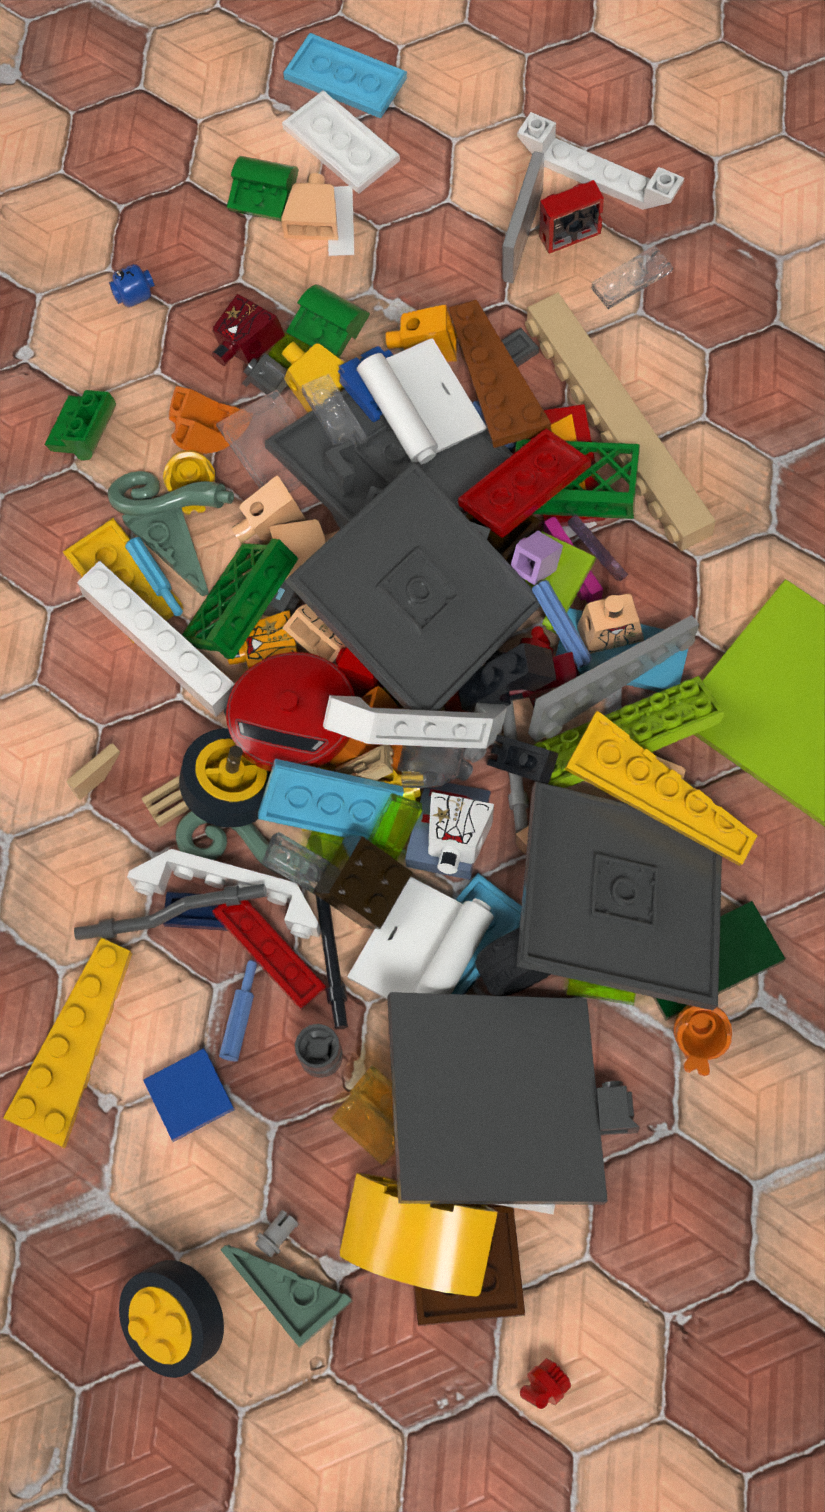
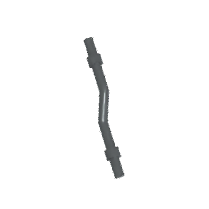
(230, 896)

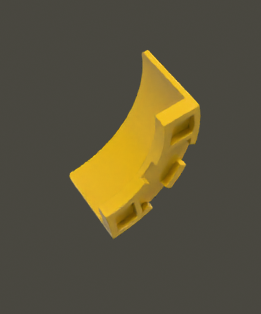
(417, 1243)

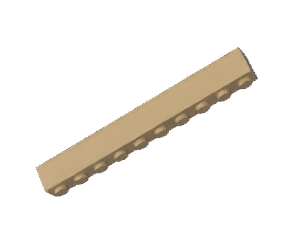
(619, 421)

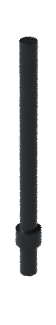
(336, 993)

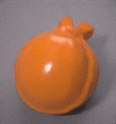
(702, 1036)

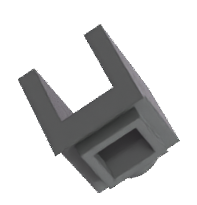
(615, 1109)

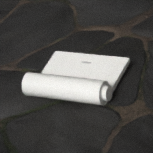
(421, 400)
(427, 948)

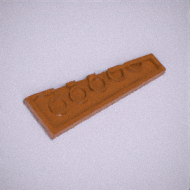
(501, 390)

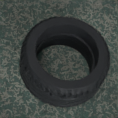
(499, 969)

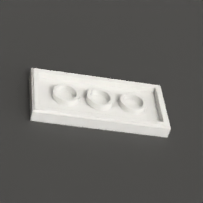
(341, 141)

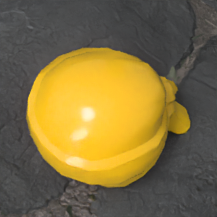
(187, 468)

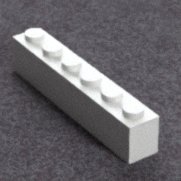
(157, 638)

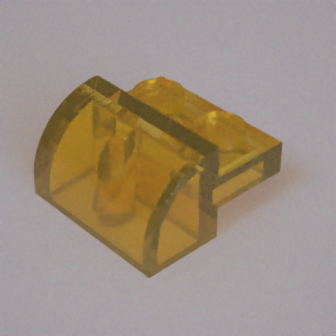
(369, 1115)

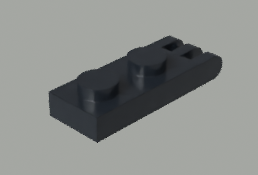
(524, 759)

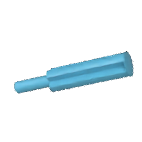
(152, 573)

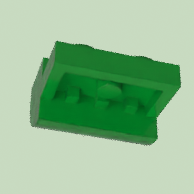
(261, 187)
(326, 320)
(81, 424)

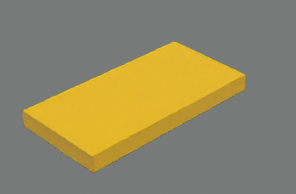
(108, 546)

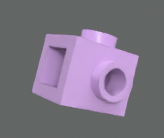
(536, 557)

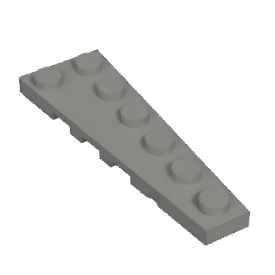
(593, 686)

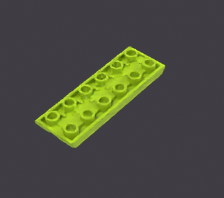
(649, 722)

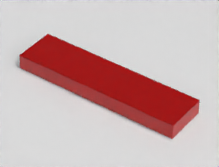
(270, 952)

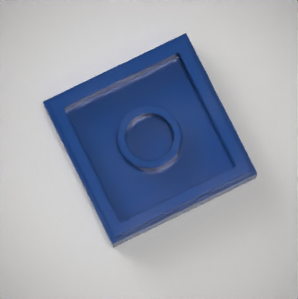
(188, 1095)

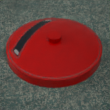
(282, 708)

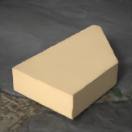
(93, 772)

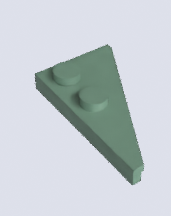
(171, 541)
(295, 1301)

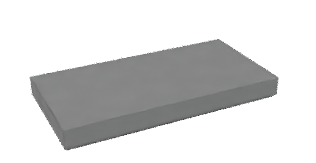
(522, 217)

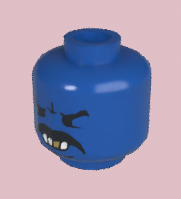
(131, 285)

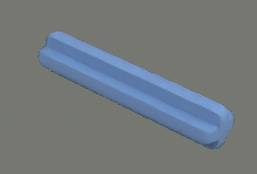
(561, 623)

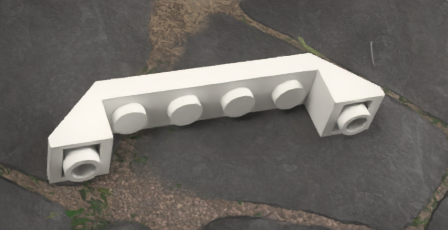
(612, 179)
(387, 726)
(155, 874)

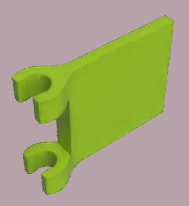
(569, 576)

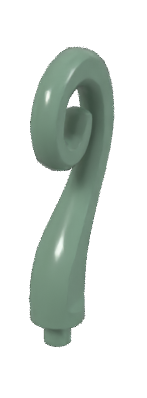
(141, 504)
(249, 833)

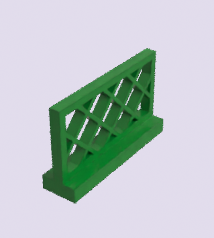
(597, 502)
(253, 595)

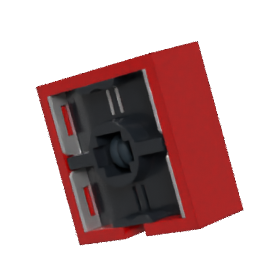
(571, 216)

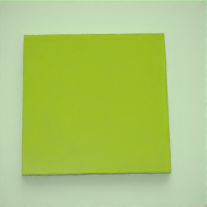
(776, 699)

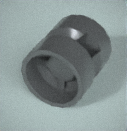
(318, 1050)

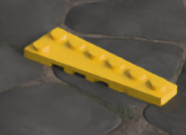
(634, 775)
(61, 1071)

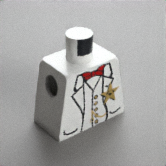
(457, 830)

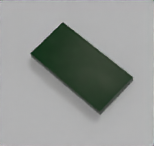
(743, 952)

